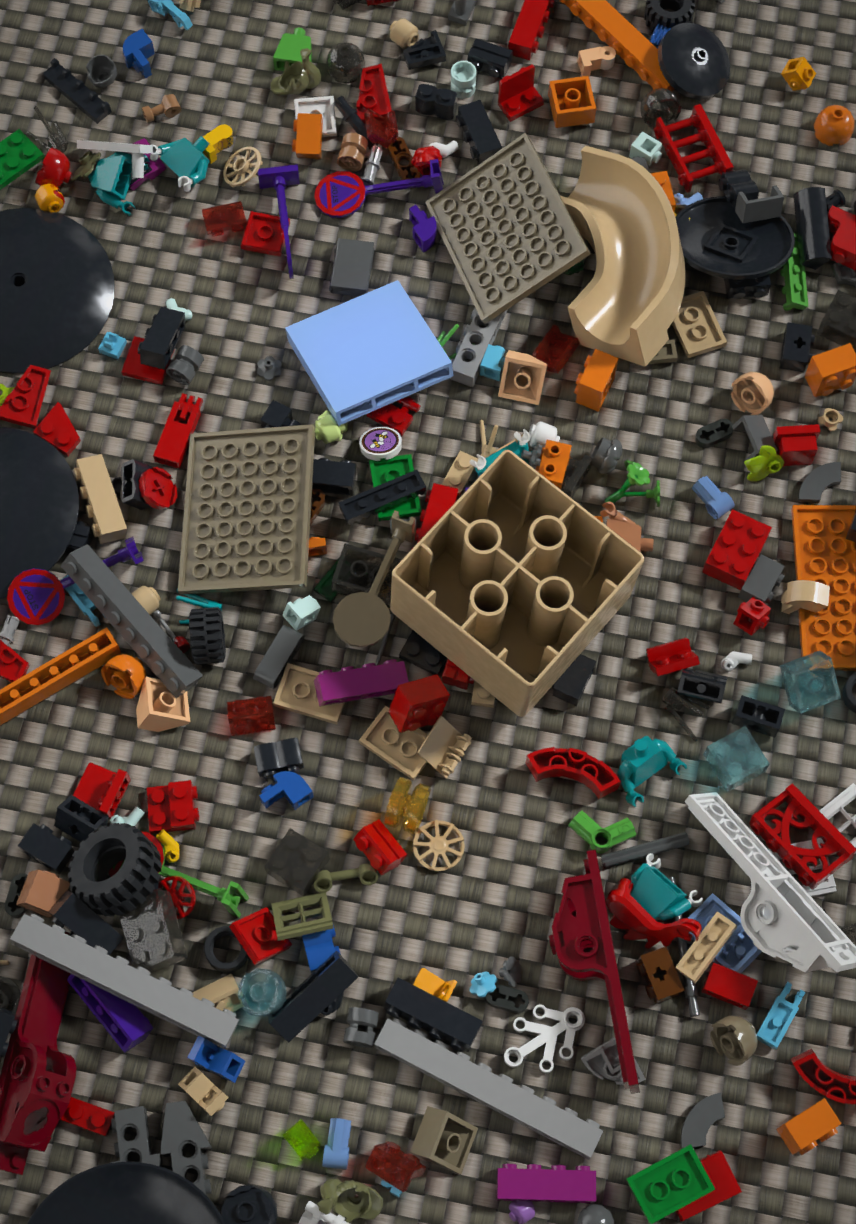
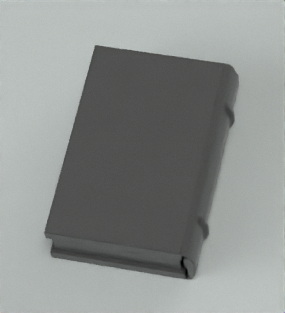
(351, 267)

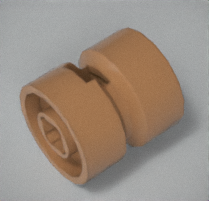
(352, 152)

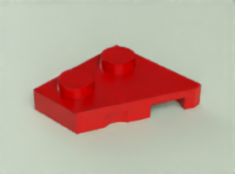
(58, 430)

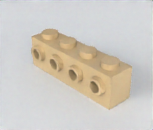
(100, 499)

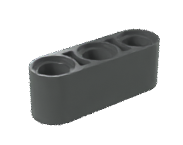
(278, 655)

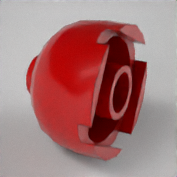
(54, 169)

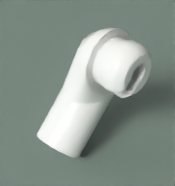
(446, 150)
(734, 658)

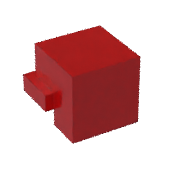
(797, 443)

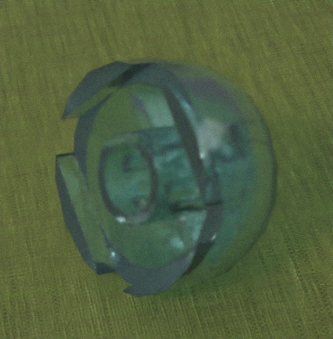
(262, 992)

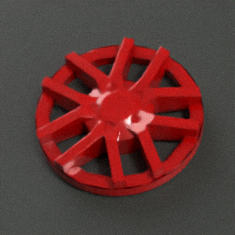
(178, 895)

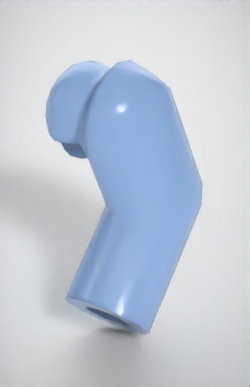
(682, 202)

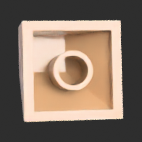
(522, 378)
(159, 708)

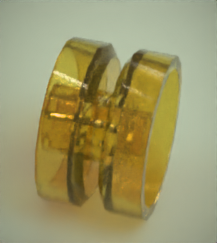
(404, 804)

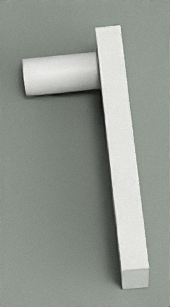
(136, 149)

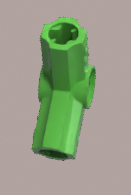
(614, 834)

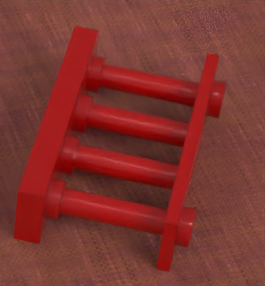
(705, 134)

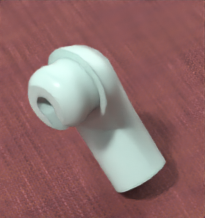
(171, 304)
(132, 819)

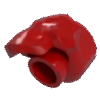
(422, 158)

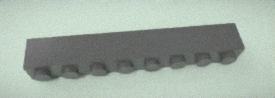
(131, 620)

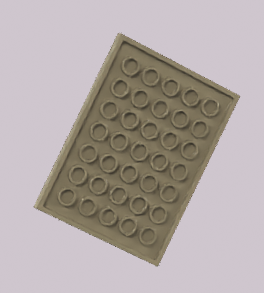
(506, 228)
(247, 510)

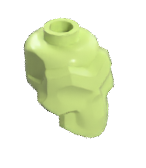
(328, 429)

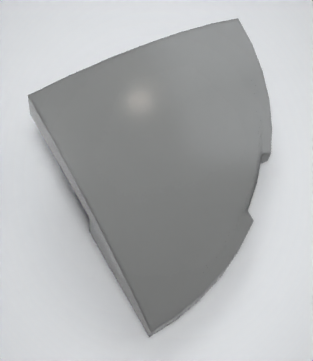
(605, 1063)

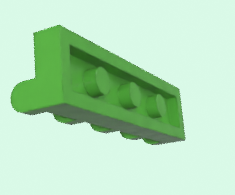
(795, 282)

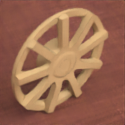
(242, 167)
(438, 845)

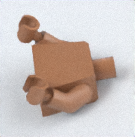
(626, 528)

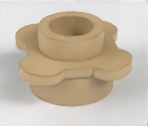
(834, 415)

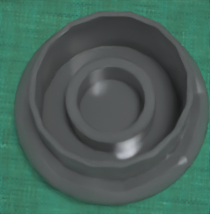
(606, 455)

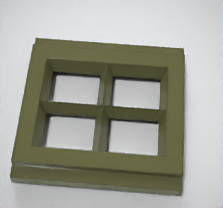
(304, 927)

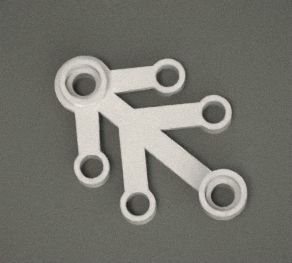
(547, 1035)

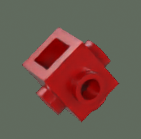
(752, 616)

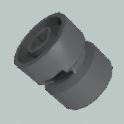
(185, 364)
(363, 1019)

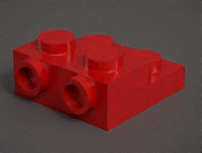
(172, 807)

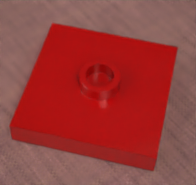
(263, 234)
(134, 369)
(259, 936)

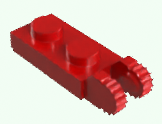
(88, 1116)

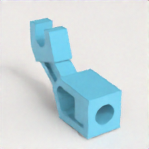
(167, 6)

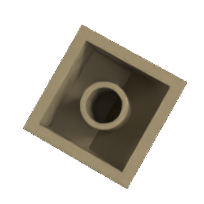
(444, 1140)

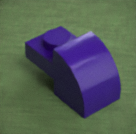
(424, 229)

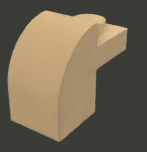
(805, 595)
(203, 1091)

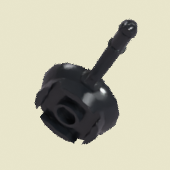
(249, 1206)

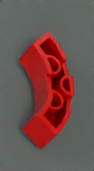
(574, 765)
(825, 1080)

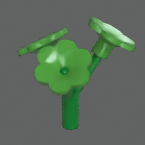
(639, 476)

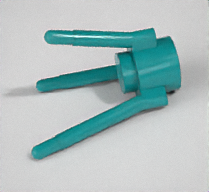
(201, 602)

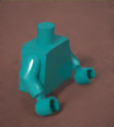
(113, 179)
(642, 762)

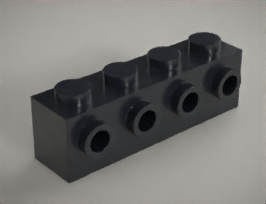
(432, 1015)

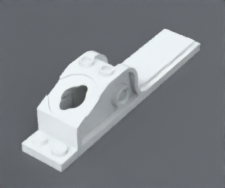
(778, 909)

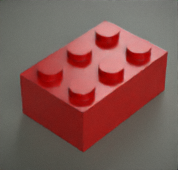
(736, 549)

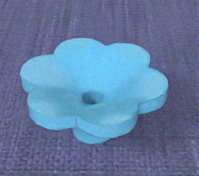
(483, 984)

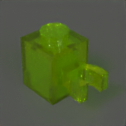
(302, 1140)

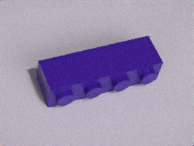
(118, 1016)

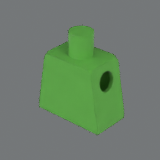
(290, 48)

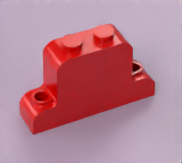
(843, 245)

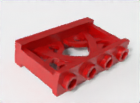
(799, 805)

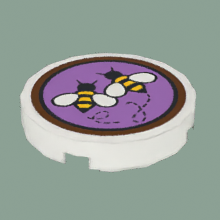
(380, 443)

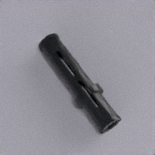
(350, 115)

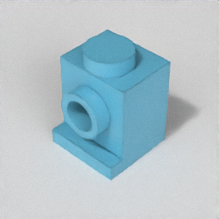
(493, 362)

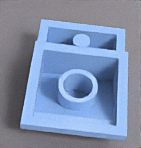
(739, 948)

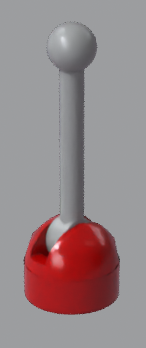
(180, 641)

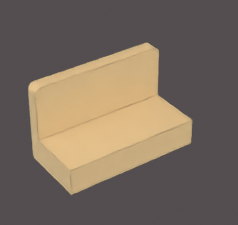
(222, 993)

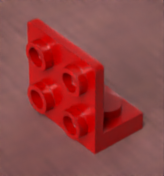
(518, 95)
(102, 788)

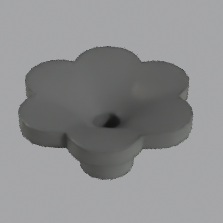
(269, 368)
(511, 971)

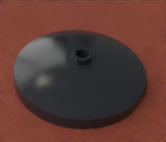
(694, 61)

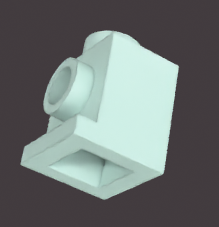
(646, 147)
(301, 612)

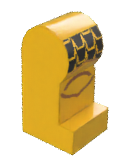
(219, 138)

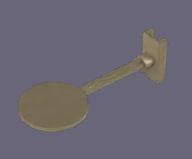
(363, 617)

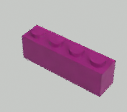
(359, 683)
(546, 1184)

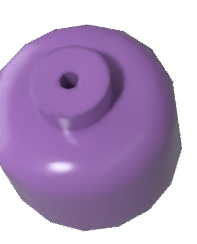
(521, 1211)

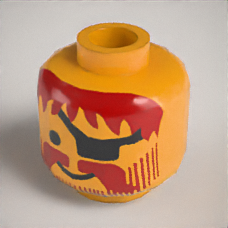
(49, 198)

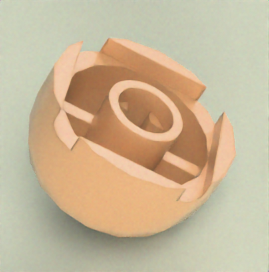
(752, 392)

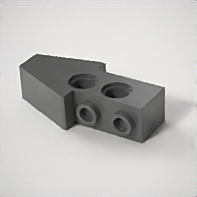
(136, 1119)
(179, 1131)

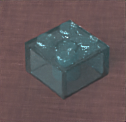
(810, 681)
(736, 759)

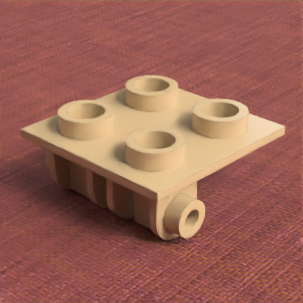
(444, 747)

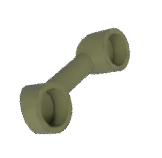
(324, 878)

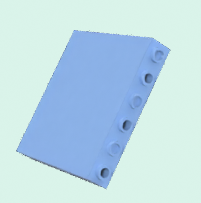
(369, 352)

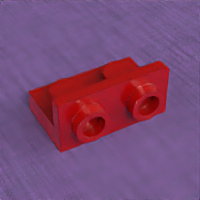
(671, 657)

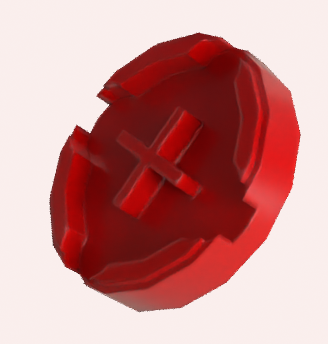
(157, 488)

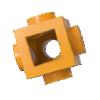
(798, 73)

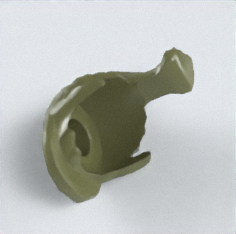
(297, 76)
(343, 1200)

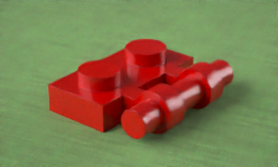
(394, 417)

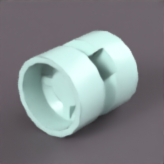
(463, 79)

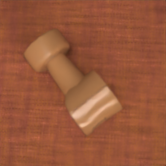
(168, 106)

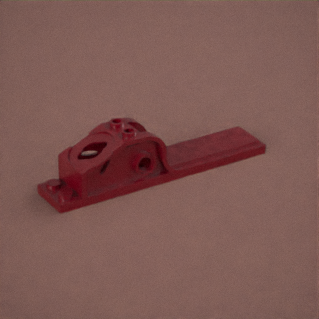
(592, 931)
(47, 1074)

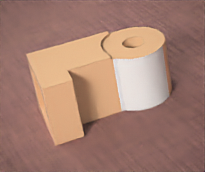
(595, 59)

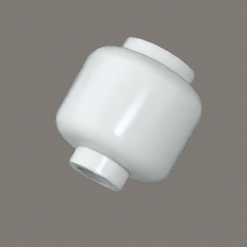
(541, 433)

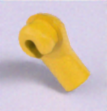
(171, 847)

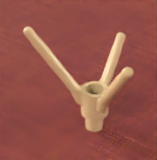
(488, 450)

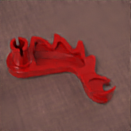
(640, 924)

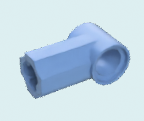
(716, 502)
(337, 1150)

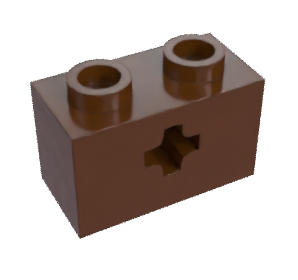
(660, 961)

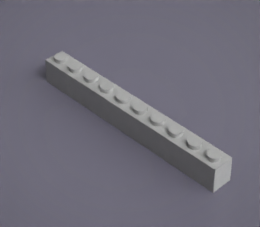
(124, 981)
(489, 1089)

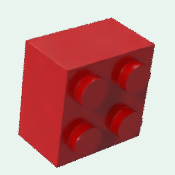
(418, 703)

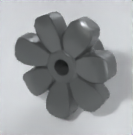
(533, 456)

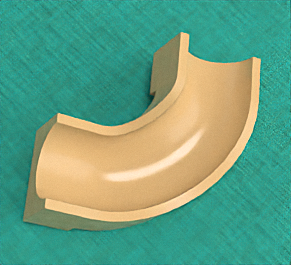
(637, 258)

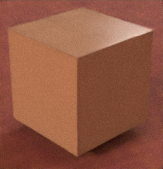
(42, 891)

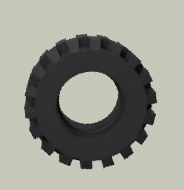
(656, 14)
(207, 635)

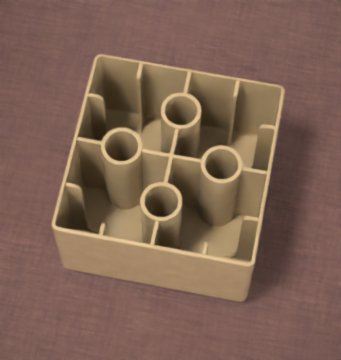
(514, 582)

